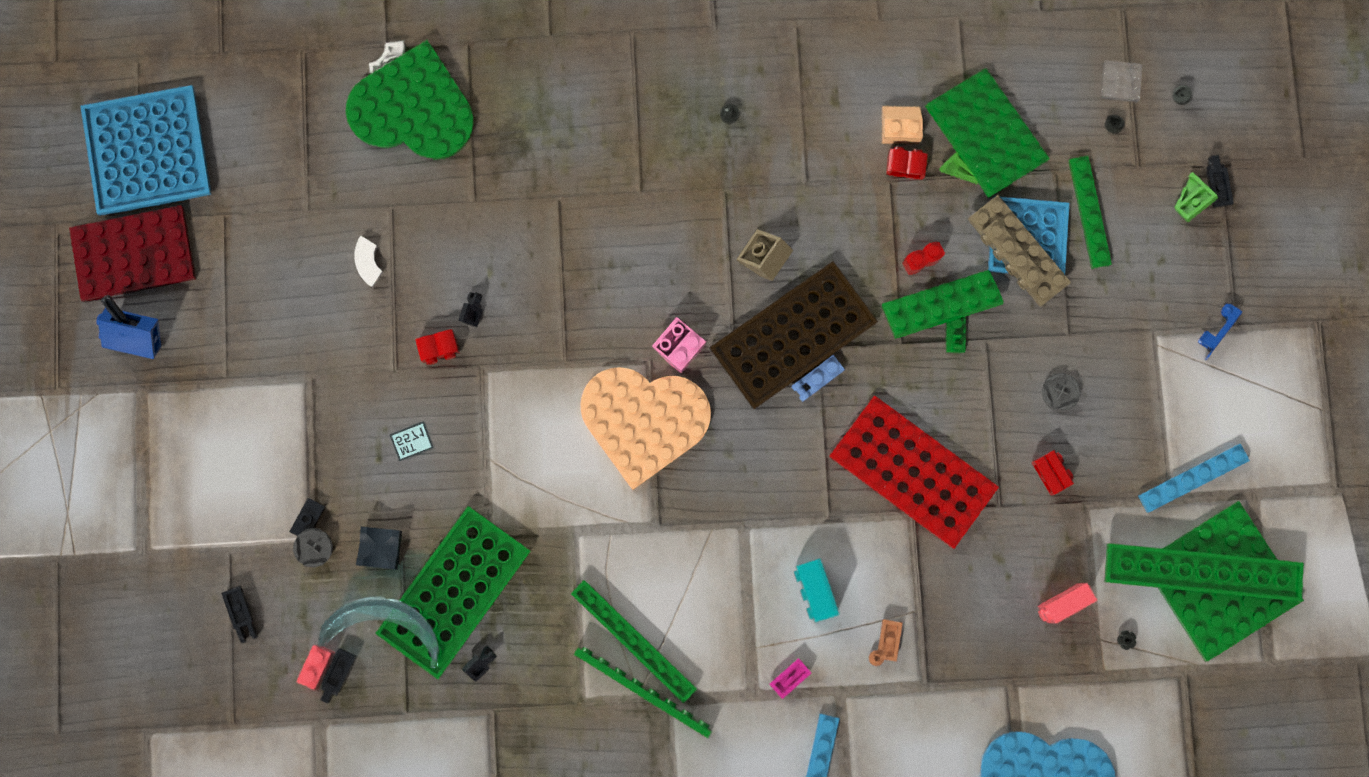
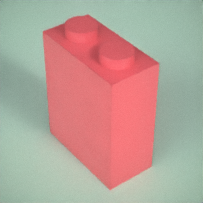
(1066, 603)

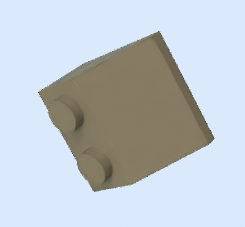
(765, 254)

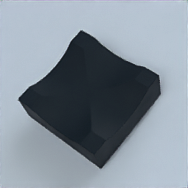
(379, 548)

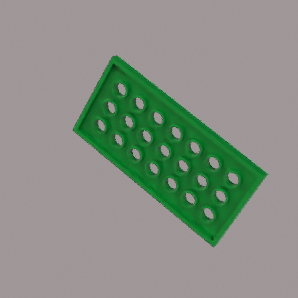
(483, 601)

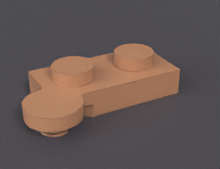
(888, 643)

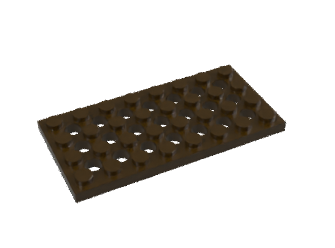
(783, 306)

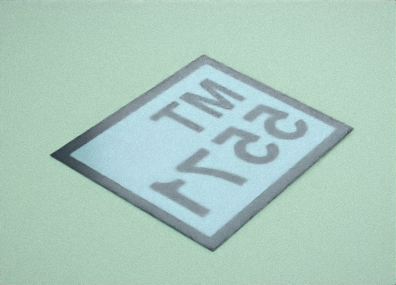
(411, 441)

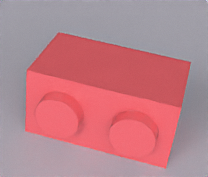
(316, 667)

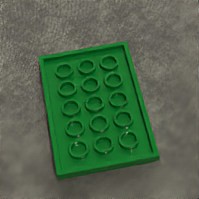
(987, 132)

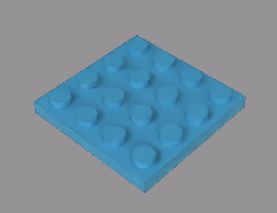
(1045, 222)

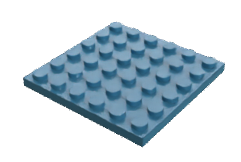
(145, 150)

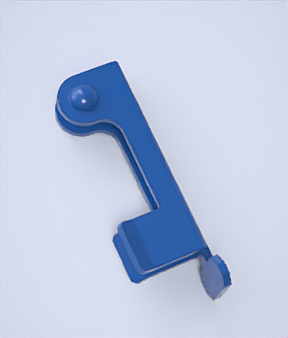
(1208, 340)

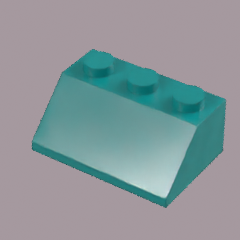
(816, 590)

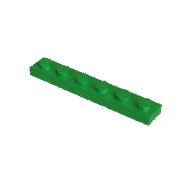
(1089, 212)

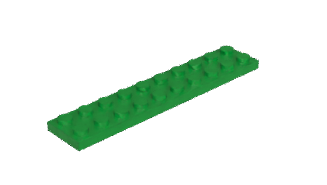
(1204, 572)

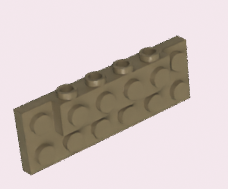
(1018, 251)

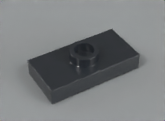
(307, 517)

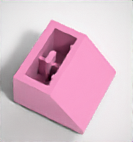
(679, 345)

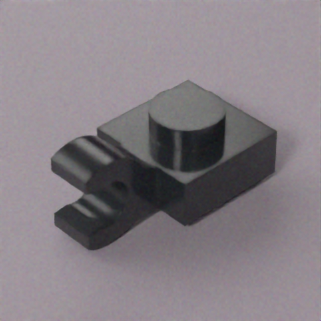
(470, 311)
(479, 665)

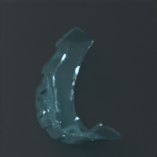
(380, 609)

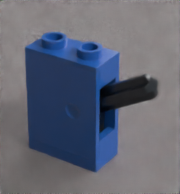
(128, 331)

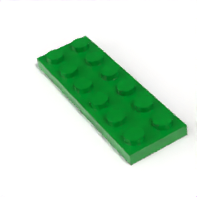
(942, 304)

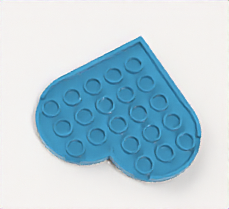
(1030, 756)

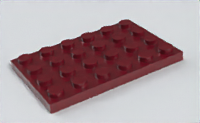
(132, 253)

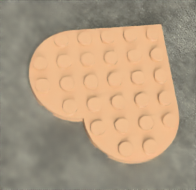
(644, 422)

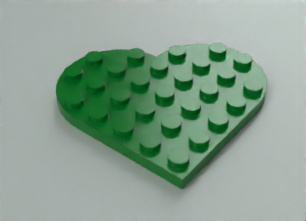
(411, 104)

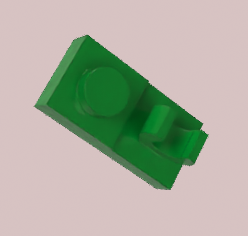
(955, 336)

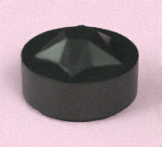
(1182, 95)
(729, 114)
(1114, 124)

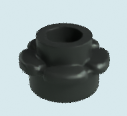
(1122, 640)

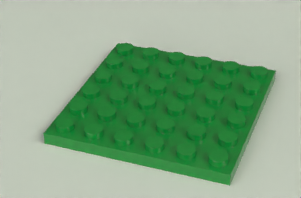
(1223, 620)

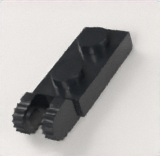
(239, 612)

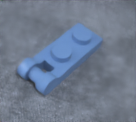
(818, 377)

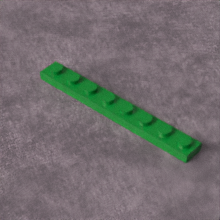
(634, 641)
(636, 686)

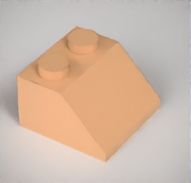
(901, 125)

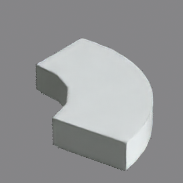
(392, 51)
(366, 262)

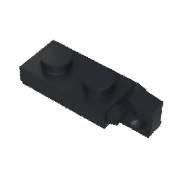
(1219, 182)
(337, 674)

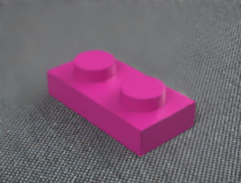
(790, 678)

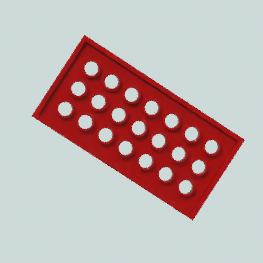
(938, 454)

